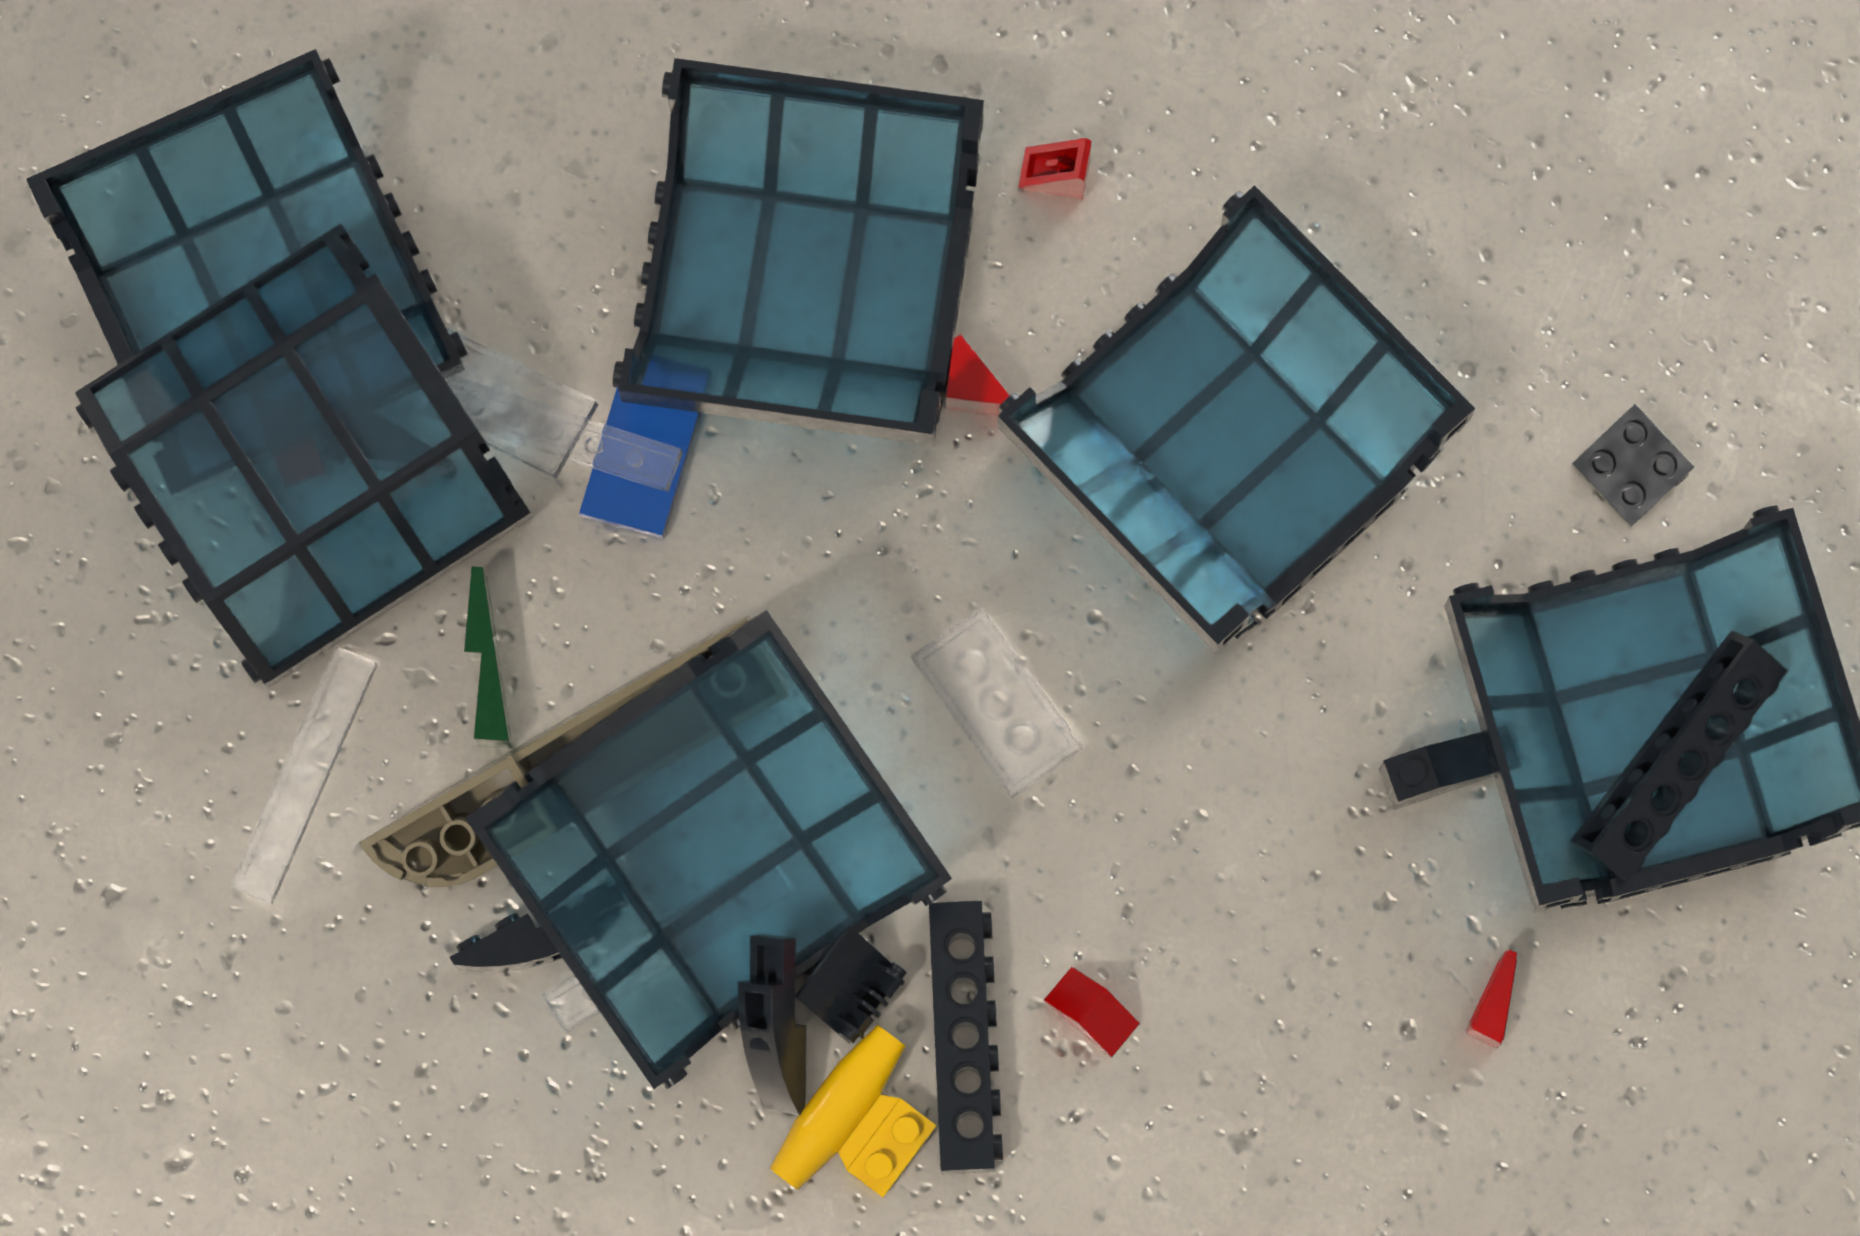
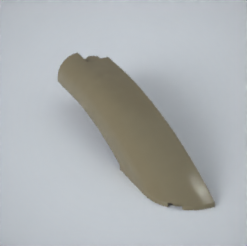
(435, 841)

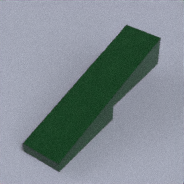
(481, 644)

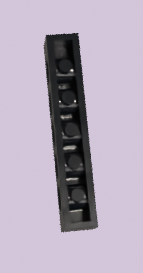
(1657, 762)
(947, 923)

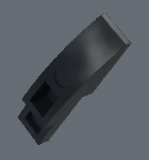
(510, 948)
(767, 1024)

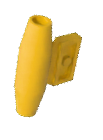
(852, 1118)

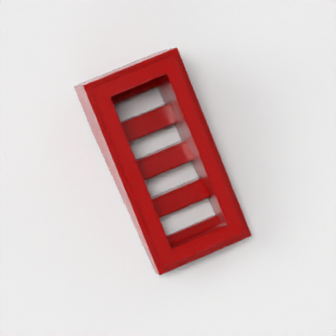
(1492, 1010)

